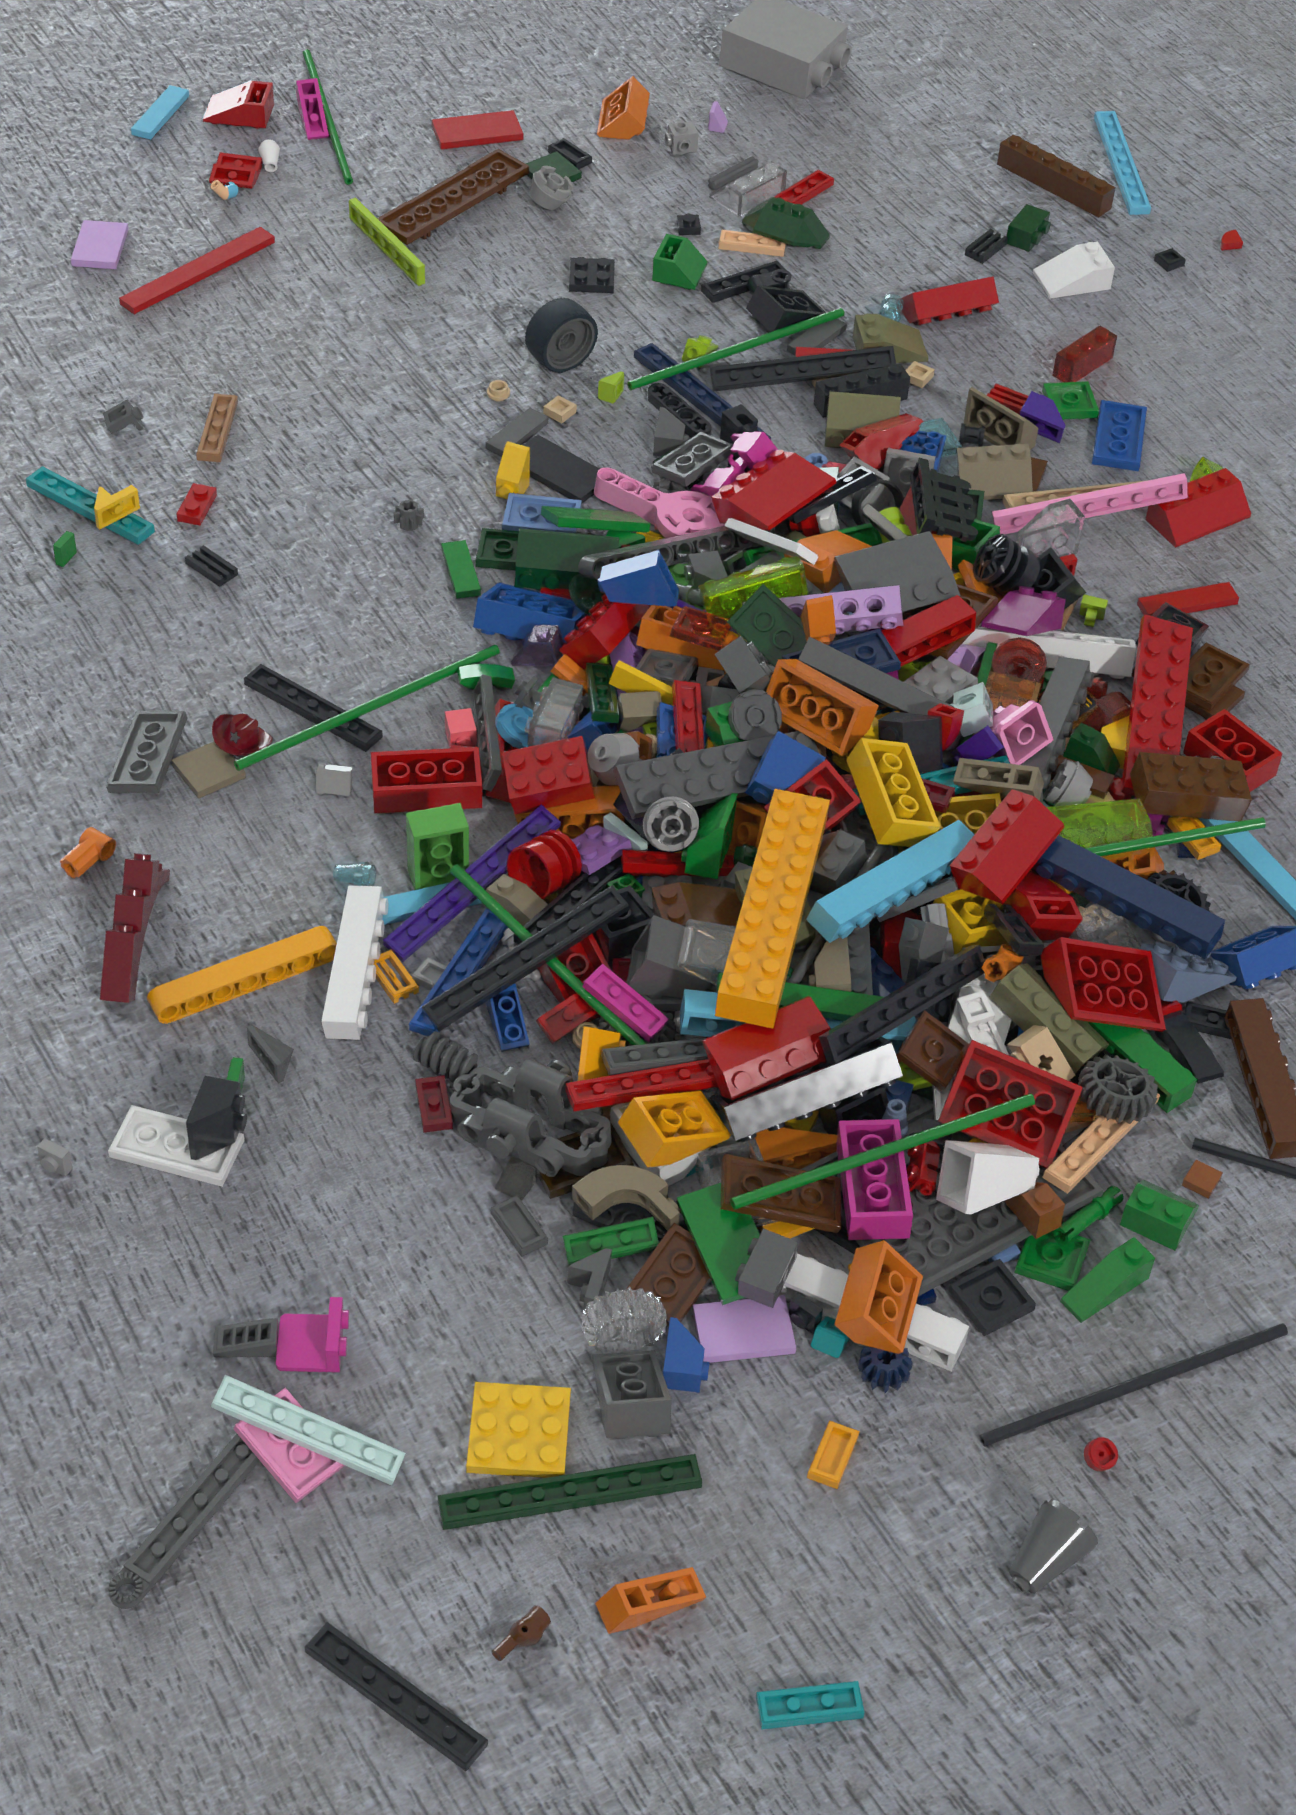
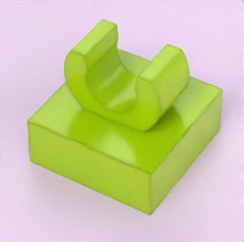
(1092, 609)

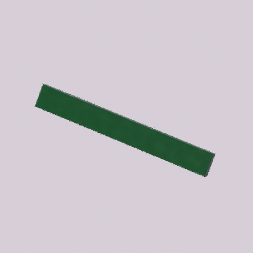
(569, 1491)

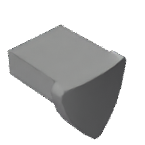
(333, 779)

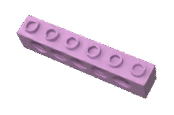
(861, 603)

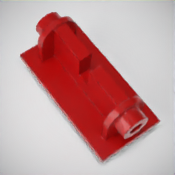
(918, 1172)

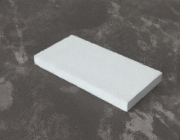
(162, 1144)

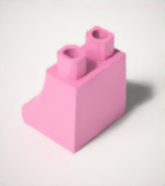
(1021, 731)

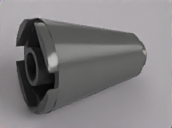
(1050, 1547)

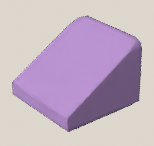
(717, 118)

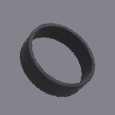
(858, 496)

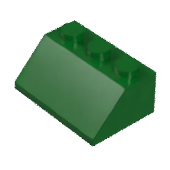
(714, 836)

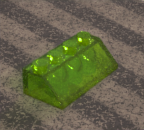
(727, 594)
(1103, 822)

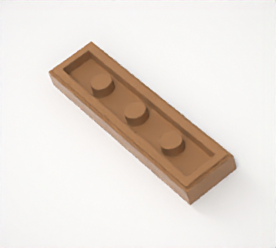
(217, 428)

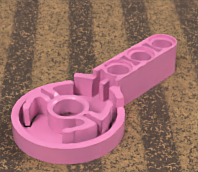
(657, 506)

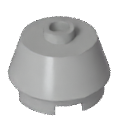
(549, 188)
(610, 751)
(1069, 785)
(670, 824)

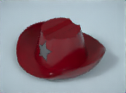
(239, 734)

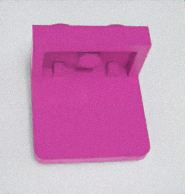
(313, 1340)

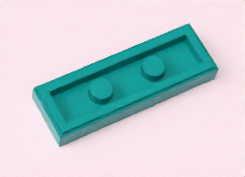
(809, 1705)

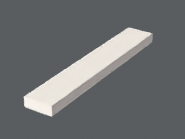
(771, 540)

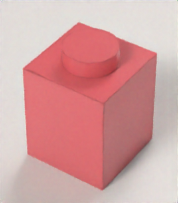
(460, 728)

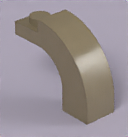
(625, 1185)

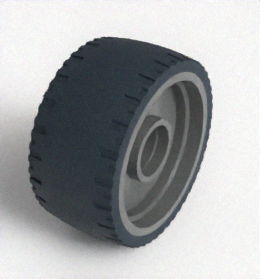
(561, 335)

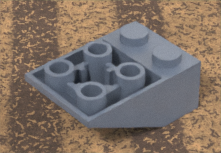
(1186, 975)

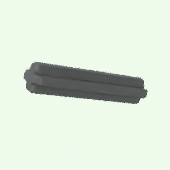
(733, 173)

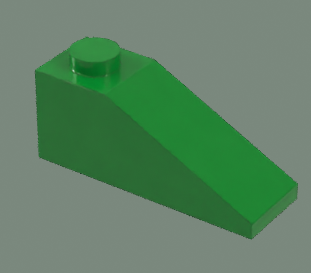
(1109, 1280)

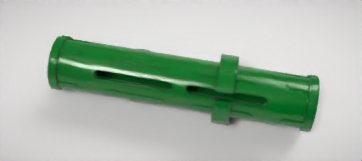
(1096, 1210)

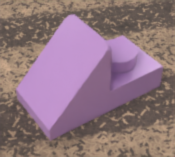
(968, 658)

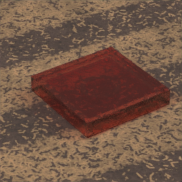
(701, 628)

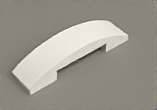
(978, 1021)

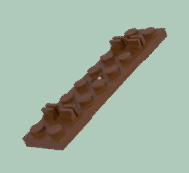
(453, 196)

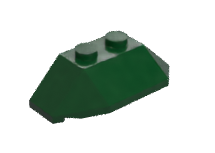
(787, 223)

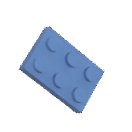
(525, 512)

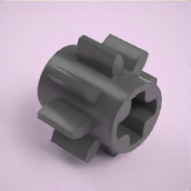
(408, 515)

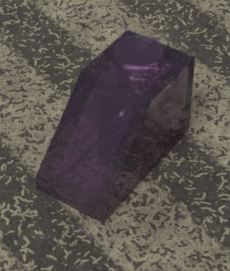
(539, 647)

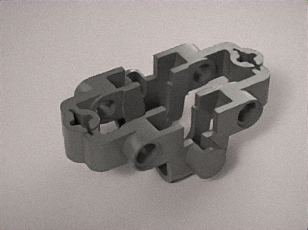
(512, 1118)

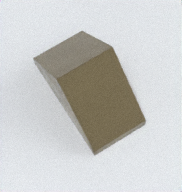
(637, 709)

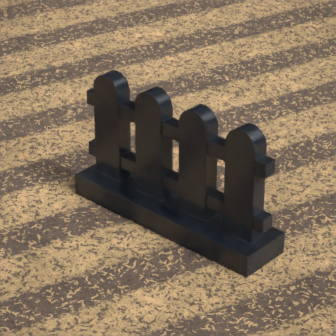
(941, 503)

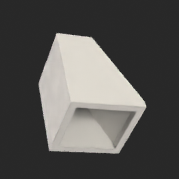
(983, 1175)

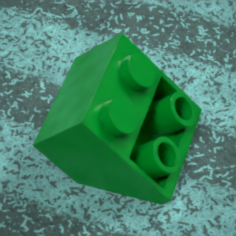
(678, 263)

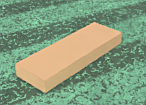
(750, 243)

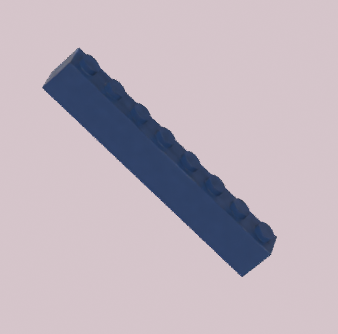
(1131, 897)

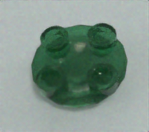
(585, 593)

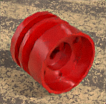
(545, 863)

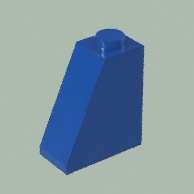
(639, 581)
(781, 766)

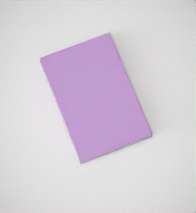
(99, 244)
(743, 1330)

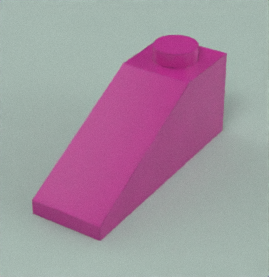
(311, 108)

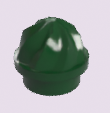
(745, 854)

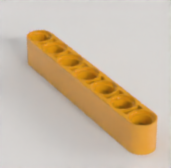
(242, 974)

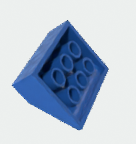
(517, 610)

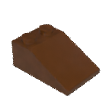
(697, 902)

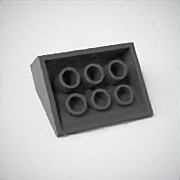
(909, 562)

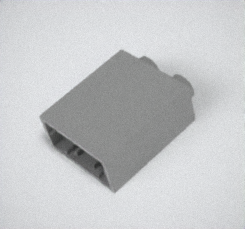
(784, 46)

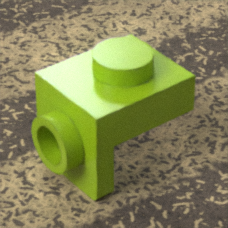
(698, 347)

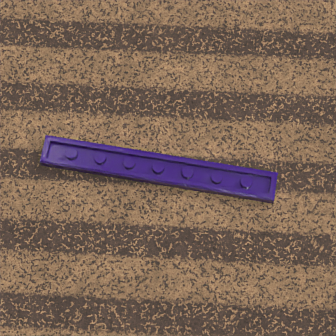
(455, 896)

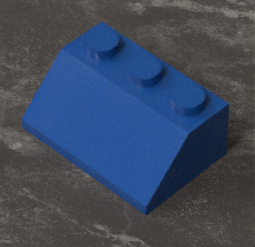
(1259, 955)

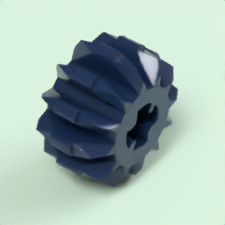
(884, 1368)

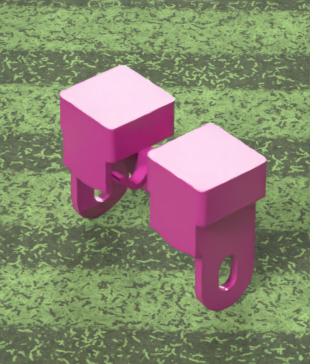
(751, 448)

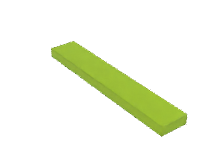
(387, 241)

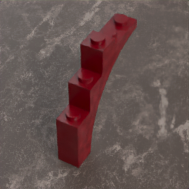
(125, 941)

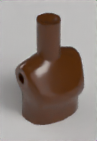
(524, 1632)

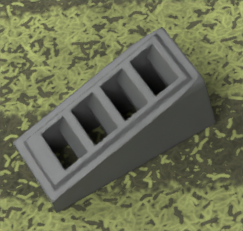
(256, 1348)

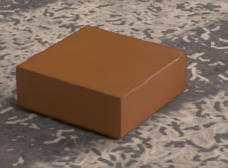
(1202, 1179)

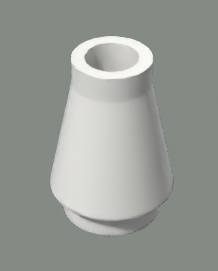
(269, 152)

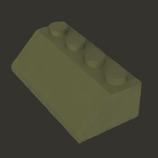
(1033, 1002)

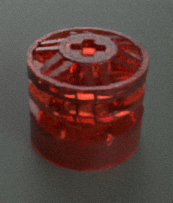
(1022, 658)

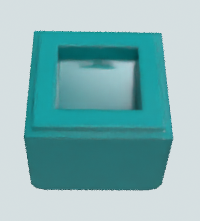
(829, 1338)

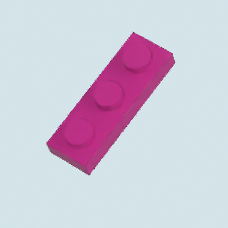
(625, 1002)

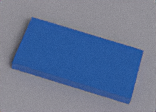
(1119, 435)

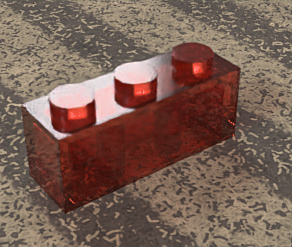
(1084, 355)

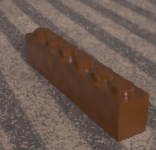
(1056, 175)
(1264, 1074)

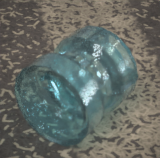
(891, 307)

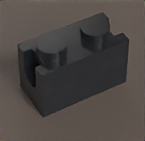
(736, 421)

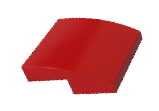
(236, 168)

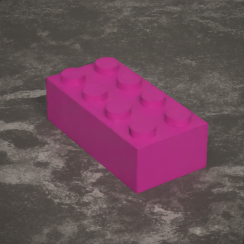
(877, 1192)

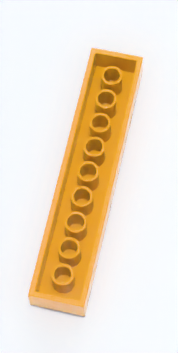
(772, 909)

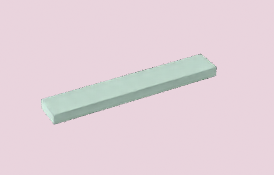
(308, 1430)

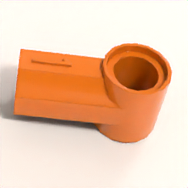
(570, 671)
(91, 847)
(1001, 963)

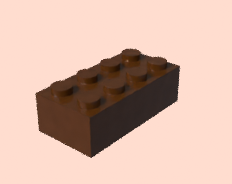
(1191, 786)

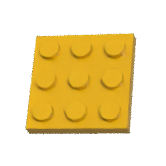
(518, 1430)

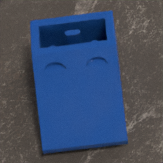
(926, 443)

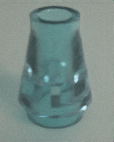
(355, 873)

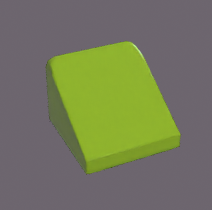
(611, 387)

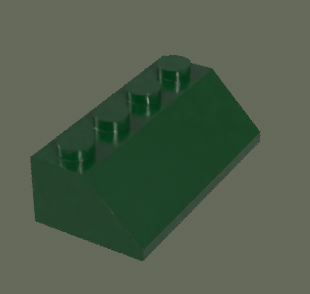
(553, 557)

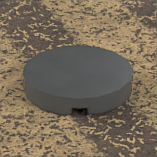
(754, 715)

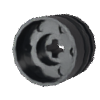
(1006, 565)

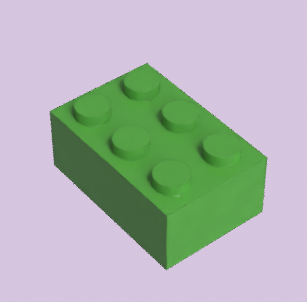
(435, 844)

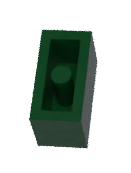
(1028, 227)

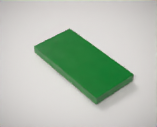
(595, 519)
(719, 1236)

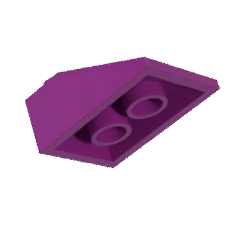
(1027, 612)

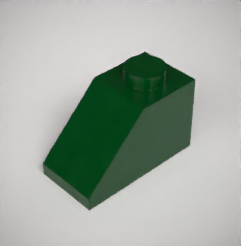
(1091, 749)

